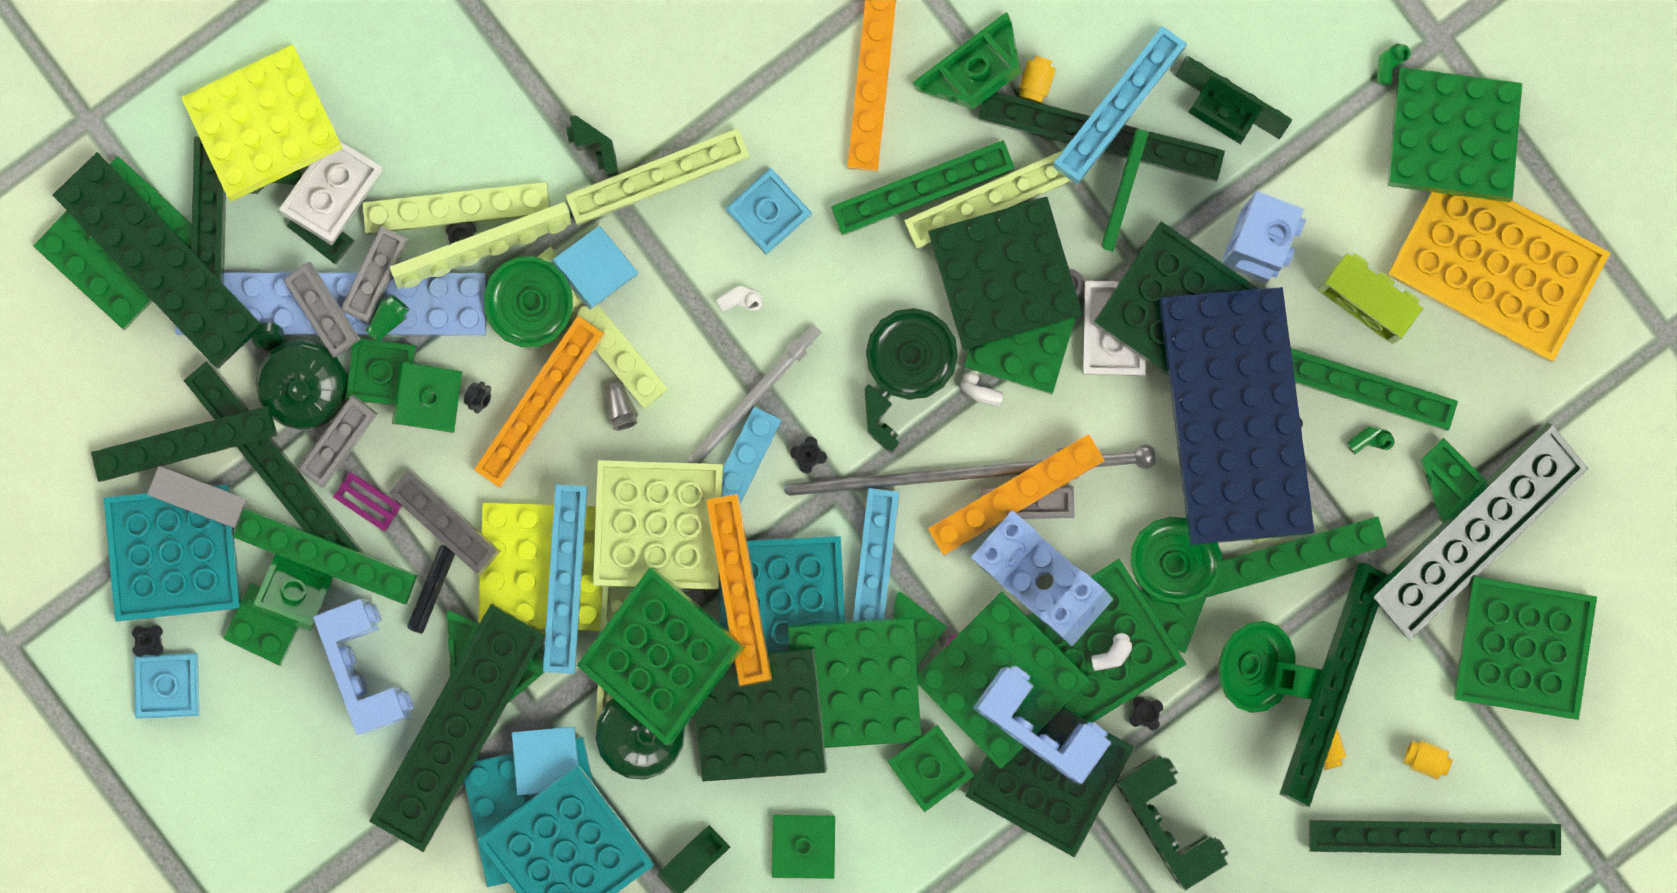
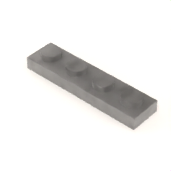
(444, 522)

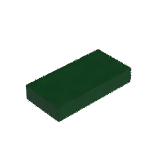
(331, 252)

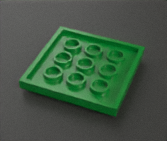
(1455, 134)
(89, 265)
(1525, 648)
(1151, 655)
(660, 656)
(970, 662)
(864, 679)

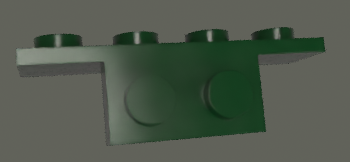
(1229, 106)

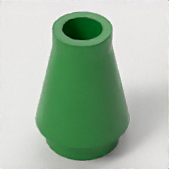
(387, 317)

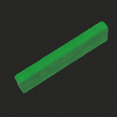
(1124, 189)

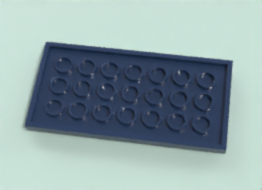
(1236, 416)

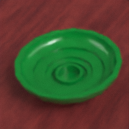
(528, 301)
(1170, 566)
(1250, 665)

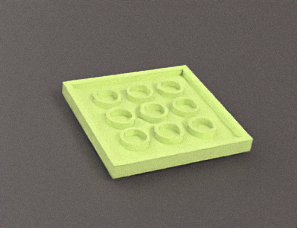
(657, 520)

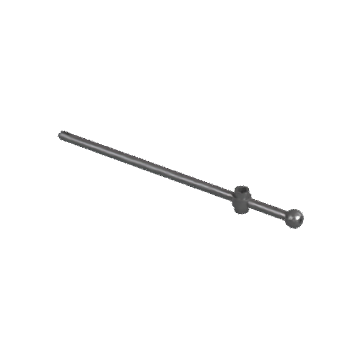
(1143, 457)

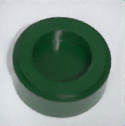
(268, 336)

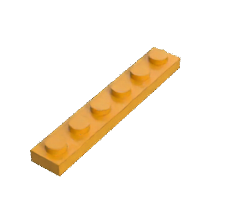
(871, 85)
(539, 401)
(1016, 494)
(739, 588)

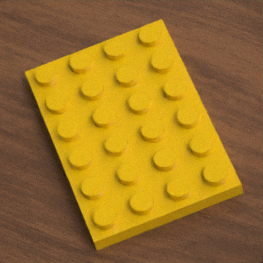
(1500, 268)

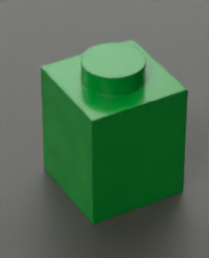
(1296, 680)

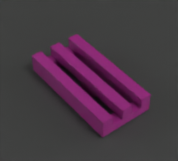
(345, 487)

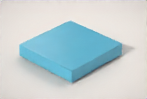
(768, 211)
(595, 267)
(166, 686)
(543, 757)

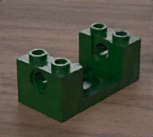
(1193, 861)

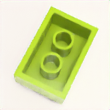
(1371, 298)

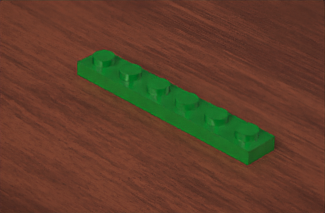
(922, 188)
(1373, 390)
(1299, 555)
(325, 556)

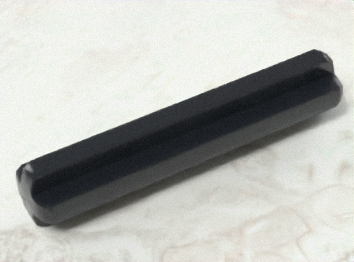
(431, 589)

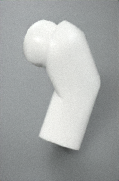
(741, 296)
(979, 393)
(1116, 654)

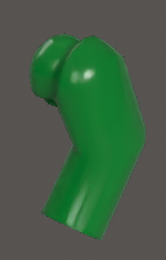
(1389, 60)
(1372, 437)

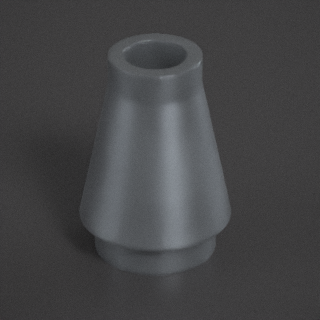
(620, 408)

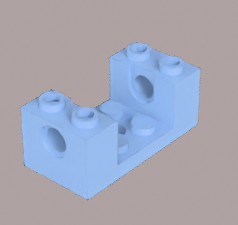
(1263, 237)
(1020, 556)
(343, 626)
(1078, 752)

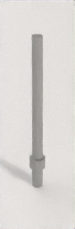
(794, 352)

